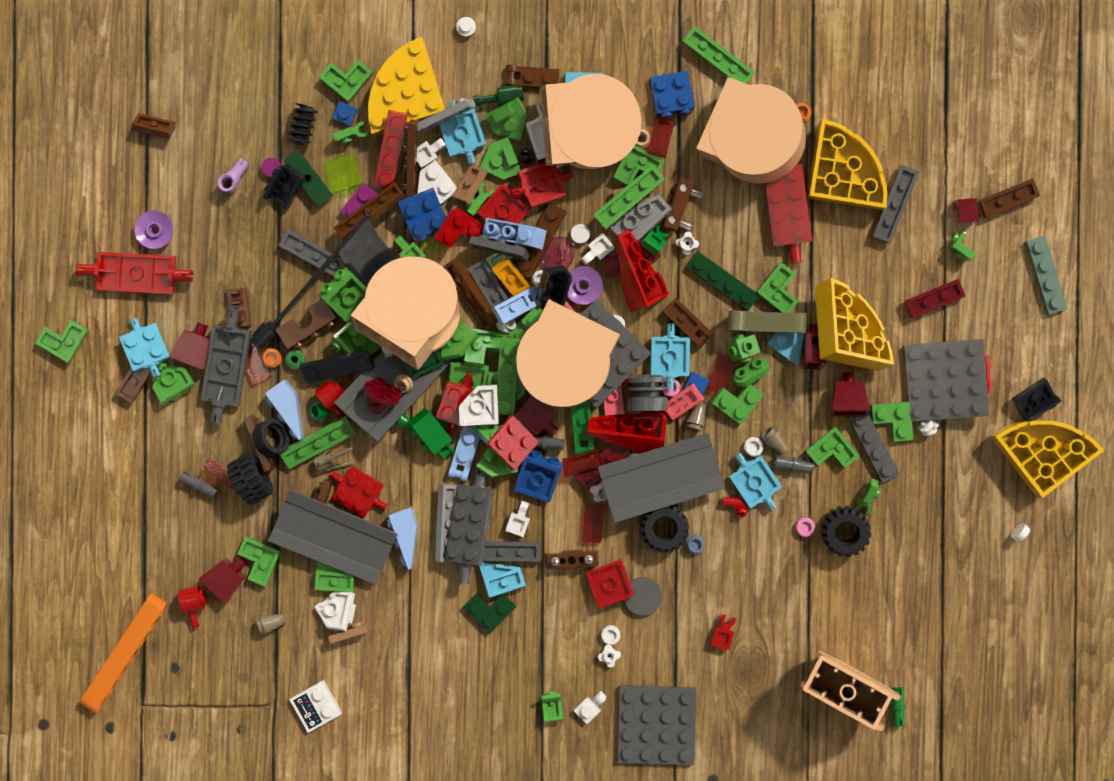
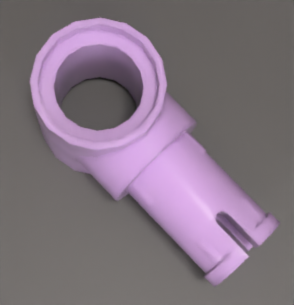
(235, 174)

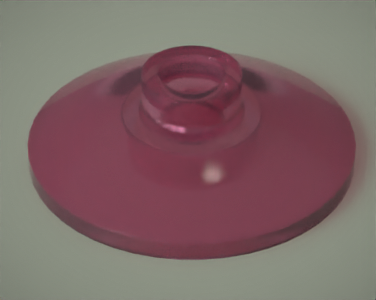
(559, 247)

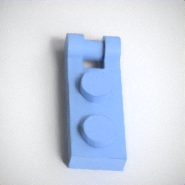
(516, 306)
(464, 453)

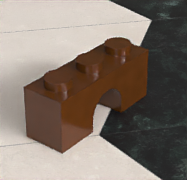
(322, 317)

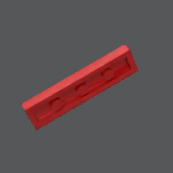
(390, 148)

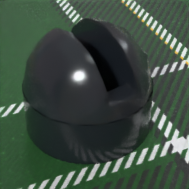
(524, 159)

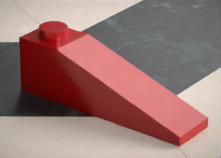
(639, 280)
(635, 432)

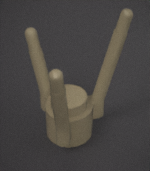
(325, 461)

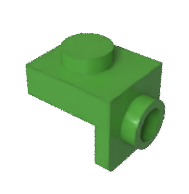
(961, 251)
(552, 707)

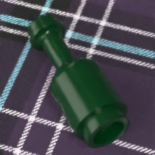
(502, 96)

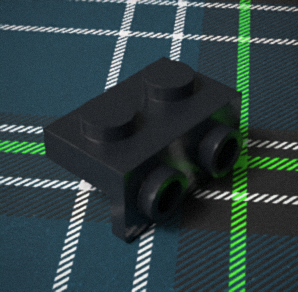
(283, 185)
(554, 285)
(1036, 400)

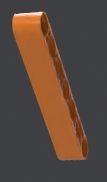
(123, 653)

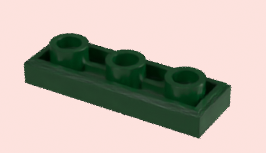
(315, 188)

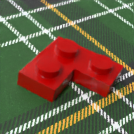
(456, 223)

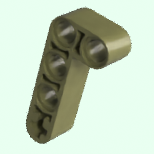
(767, 322)

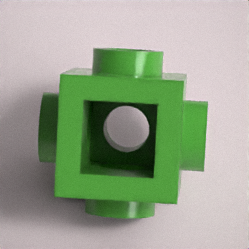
(743, 348)

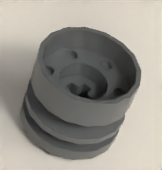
(647, 393)

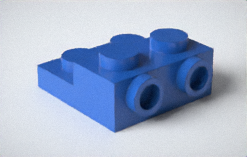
(672, 94)
(422, 214)
(538, 476)

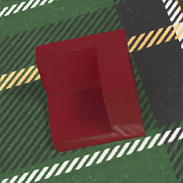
(966, 210)

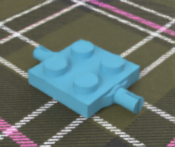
(463, 134)
(144, 348)
(670, 356)
(755, 481)

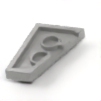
(642, 217)

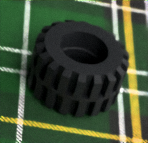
(249, 478)
(672, 542)
(850, 546)

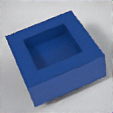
(345, 113)
(699, 381)

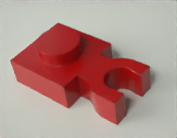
(722, 635)

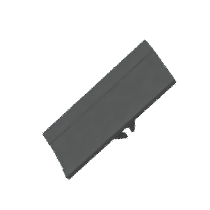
(354, 401)
(661, 477)
(332, 537)

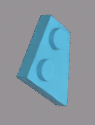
(788, 345)
(501, 578)

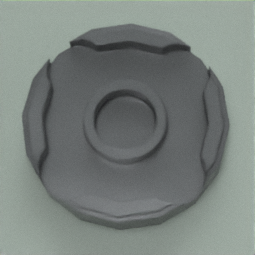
(646, 598)

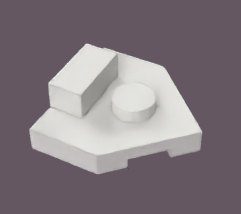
(337, 610)

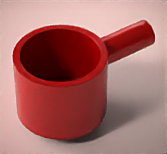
(329, 394)
(192, 600)

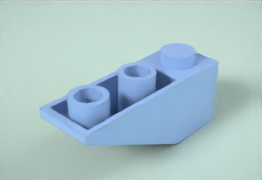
(514, 233)
(286, 402)
(406, 525)

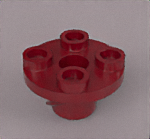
(381, 395)

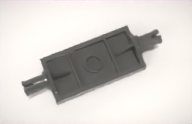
(225, 365)
(470, 525)

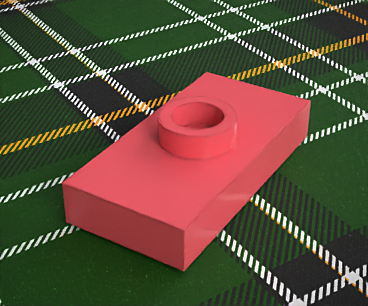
(683, 401)
(614, 403)

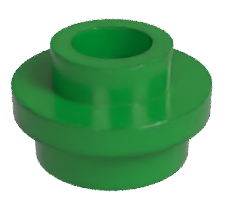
(301, 359)
(318, 411)

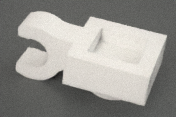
(426, 152)
(599, 247)
(518, 522)
(589, 708)

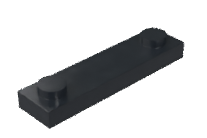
(337, 366)

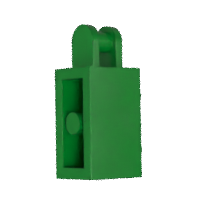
(431, 433)

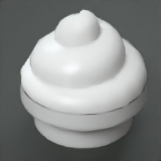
(507, 327)

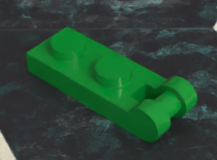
(580, 418)

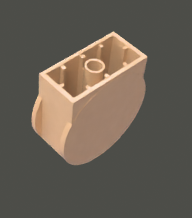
(589, 121)
(754, 132)
(409, 309)
(564, 356)
(849, 690)

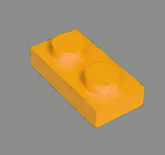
(510, 276)

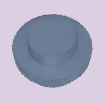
(695, 544)

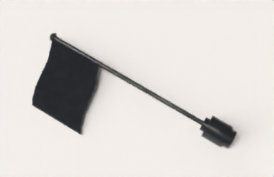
(362, 255)

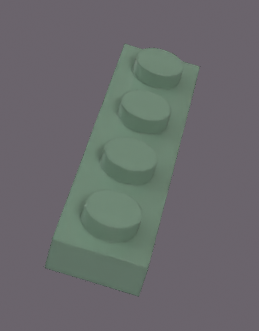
(1046, 275)

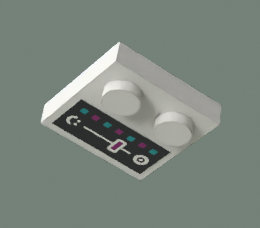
(315, 706)

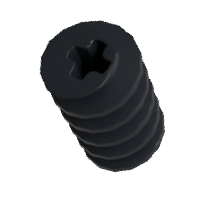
(302, 124)

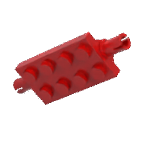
(789, 212)
(135, 272)

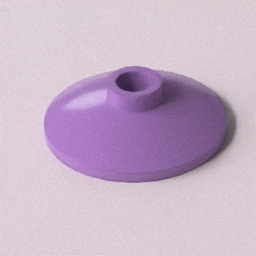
(145, 225)
(593, 282)

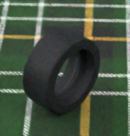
(260, 440)

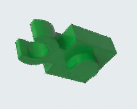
(655, 241)

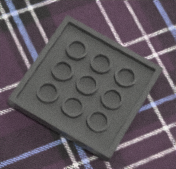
(625, 357)
(947, 380)
(656, 724)

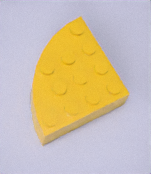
(406, 86)
(845, 169)
(850, 328)
(1045, 452)

